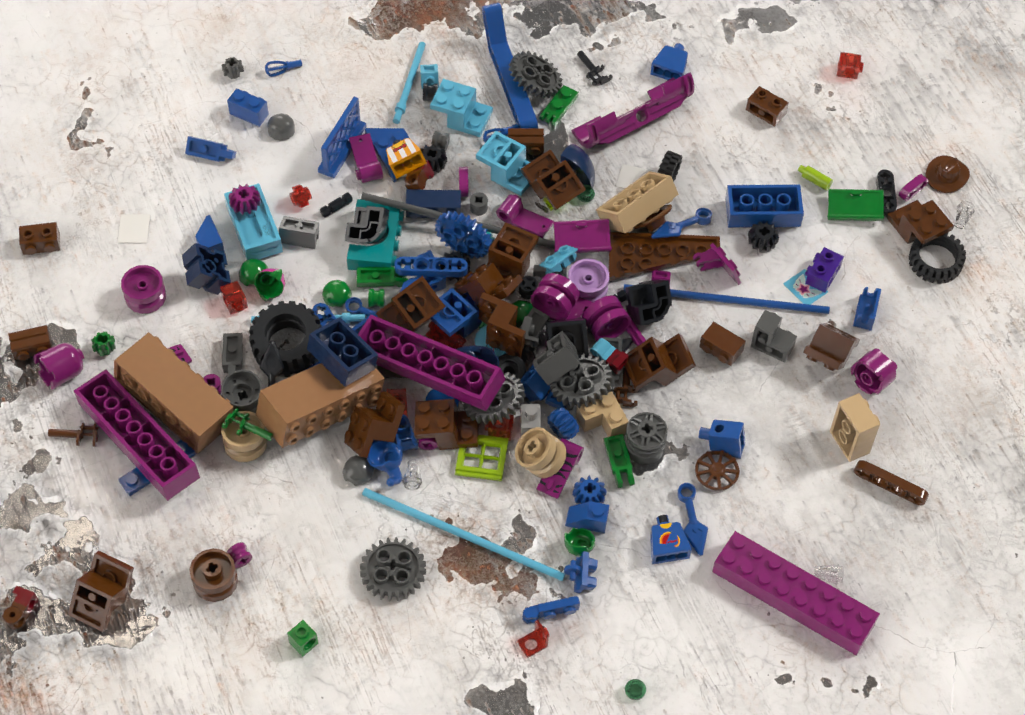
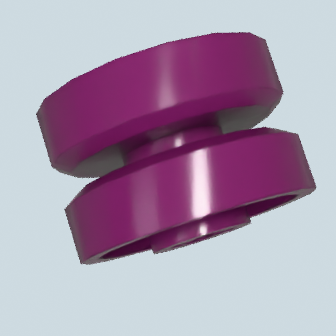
(143, 289)
(555, 296)
(606, 318)

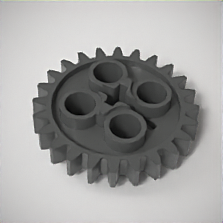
(535, 74)
(585, 383)
(504, 403)
(391, 585)

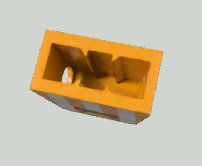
(404, 157)

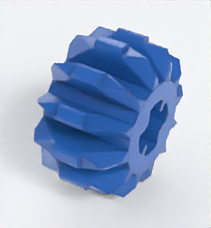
(563, 423)
(594, 486)

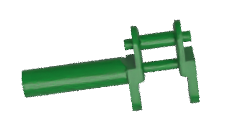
(244, 425)

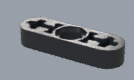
(889, 186)

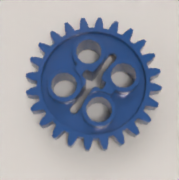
(463, 234)

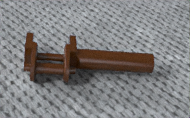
(625, 389)
(78, 434)

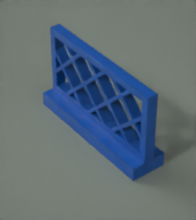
(337, 145)

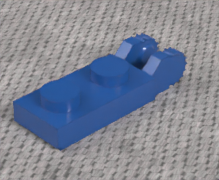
(551, 609)

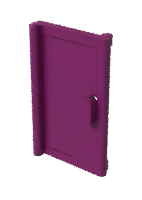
(587, 239)

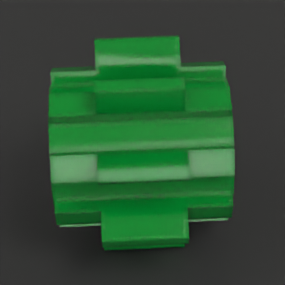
(103, 343)

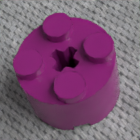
(874, 372)

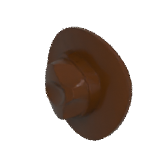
(947, 174)
(655, 220)

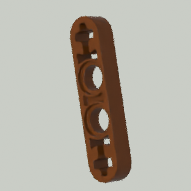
(891, 482)

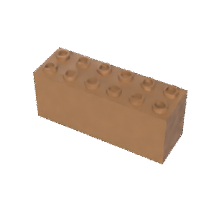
(172, 392)
(313, 402)

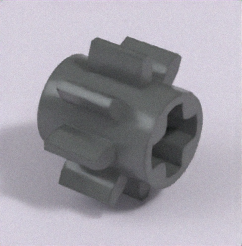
(232, 67)

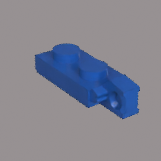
(208, 149)

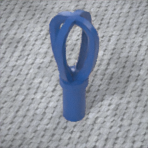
(286, 65)
(504, 131)

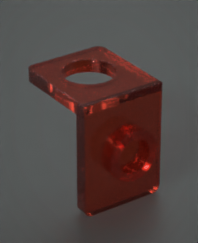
(540, 635)

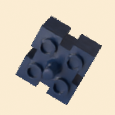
(205, 268)

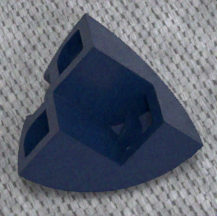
(581, 162)

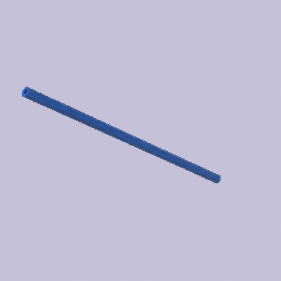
(747, 301)

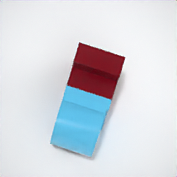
(610, 354)

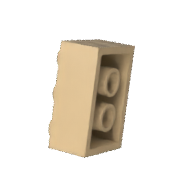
(854, 427)

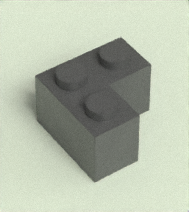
(772, 339)
(557, 360)

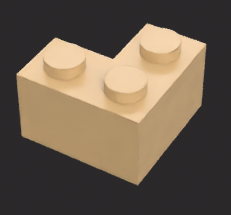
(604, 413)

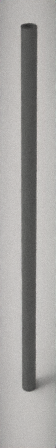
(435, 214)

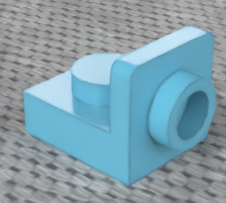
(429, 74)

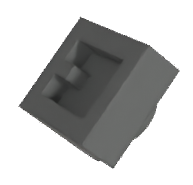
(529, 327)

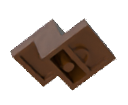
(553, 179)
(920, 221)
(512, 251)
(487, 280)
(412, 306)
(501, 325)
(831, 347)
(659, 361)
(374, 424)
(446, 424)
(100, 591)

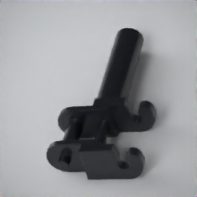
(594, 70)

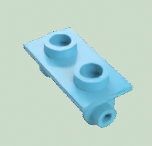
(564, 256)

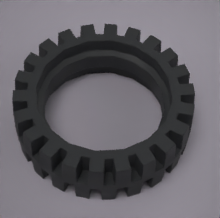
(936, 273)

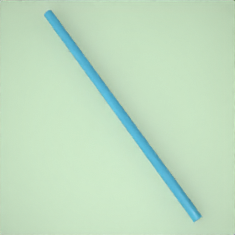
(464, 534)

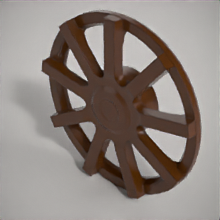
(717, 470)

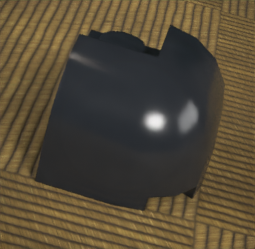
(368, 225)
(648, 301)

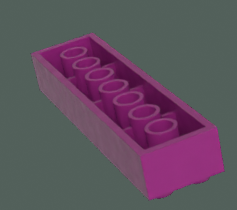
(433, 363)
(137, 434)
(795, 592)

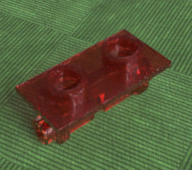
(438, 335)

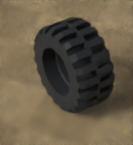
(280, 317)

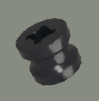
(429, 91)
(530, 283)

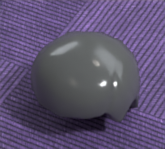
(281, 127)
(358, 470)

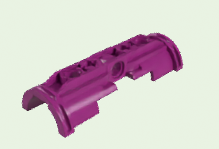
(609, 127)

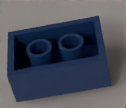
(342, 351)

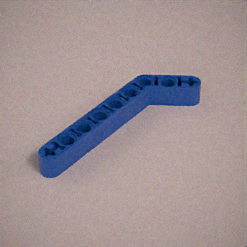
(501, 57)

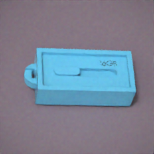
(256, 230)

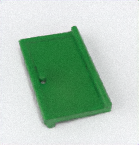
(849, 205)

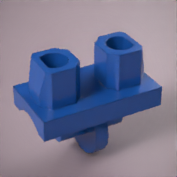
(579, 570)

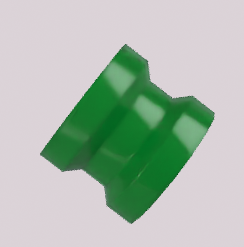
(376, 298)

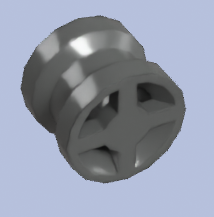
(441, 139)
(481, 207)

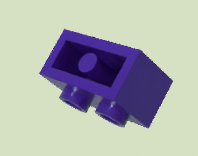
(824, 269)

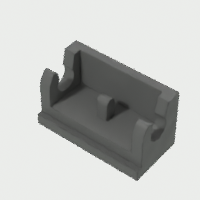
(299, 232)

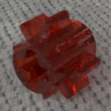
(300, 196)

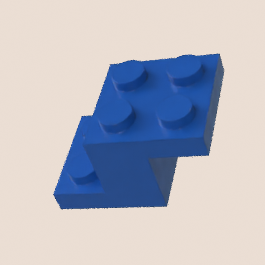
(458, 315)

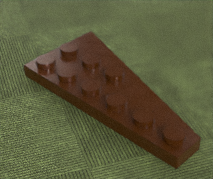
(641, 253)

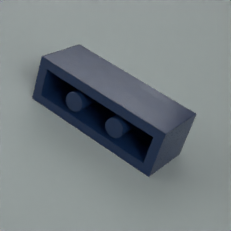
(434, 200)

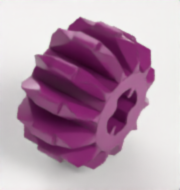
(244, 199)

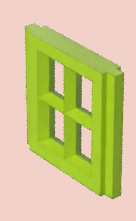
(479, 472)

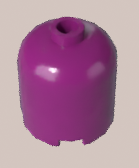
(59, 364)

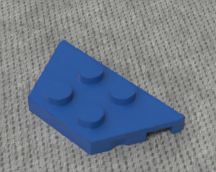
(382, 139)

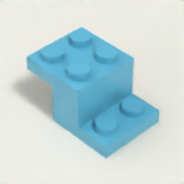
(461, 107)
(505, 159)

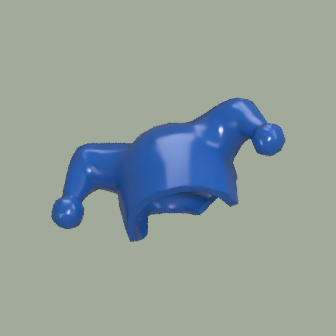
(387, 458)

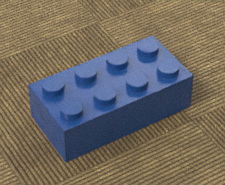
(763, 203)

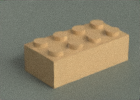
(638, 201)

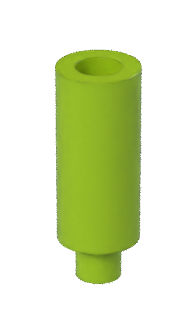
(815, 177)

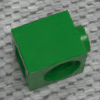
(302, 638)

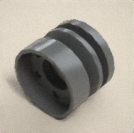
(242, 390)
(646, 437)

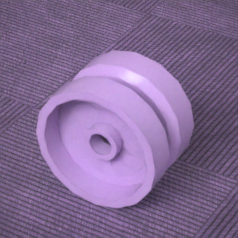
(590, 278)

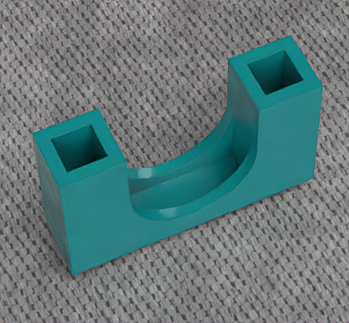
(383, 253)

